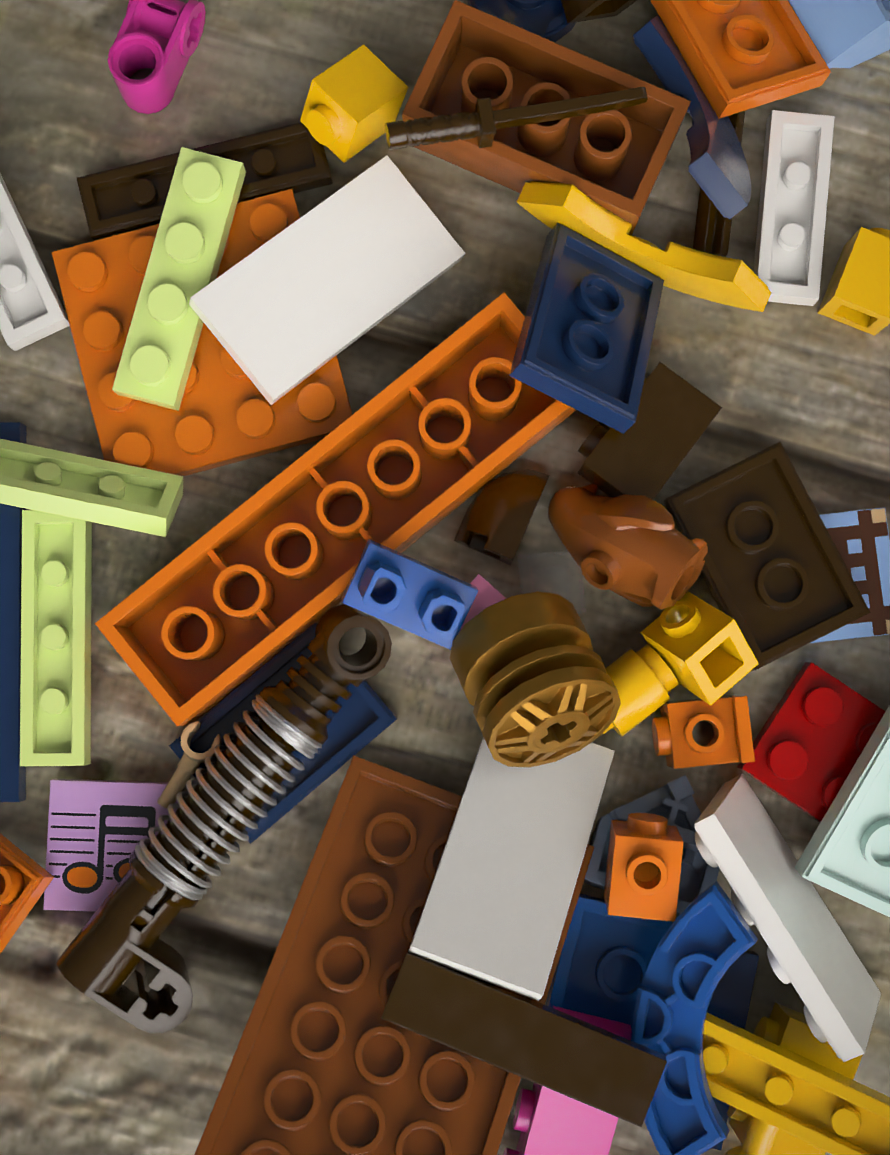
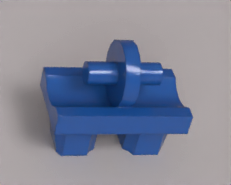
(409, 594)

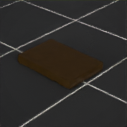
(768, 554)

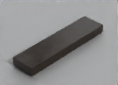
(137, 193)
(525, 1038)

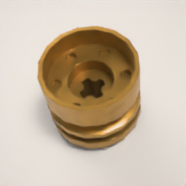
(533, 679)

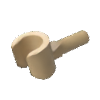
(187, 765)

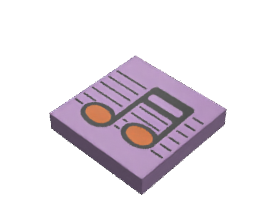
(93, 835)

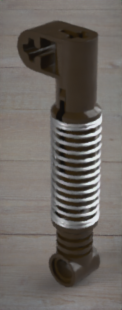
(174, 865)

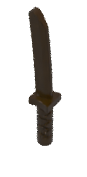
(484, 121)

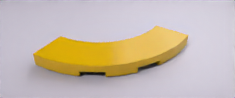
(681, 267)

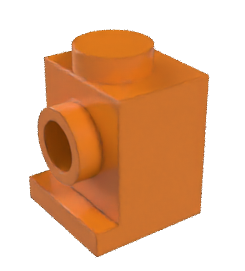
(731, 730)

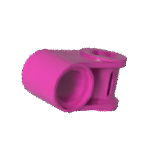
(159, 38)

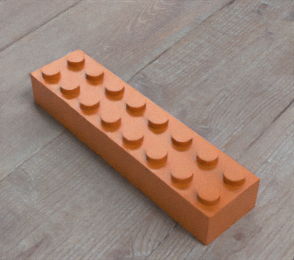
(300, 537)

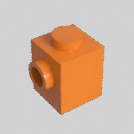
(643, 868)

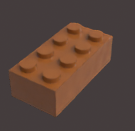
(604, 154)

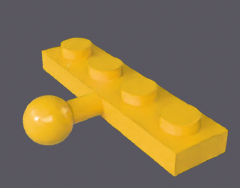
(791, 1095)

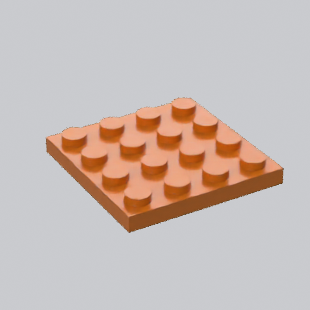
(221, 409)

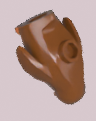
(627, 545)

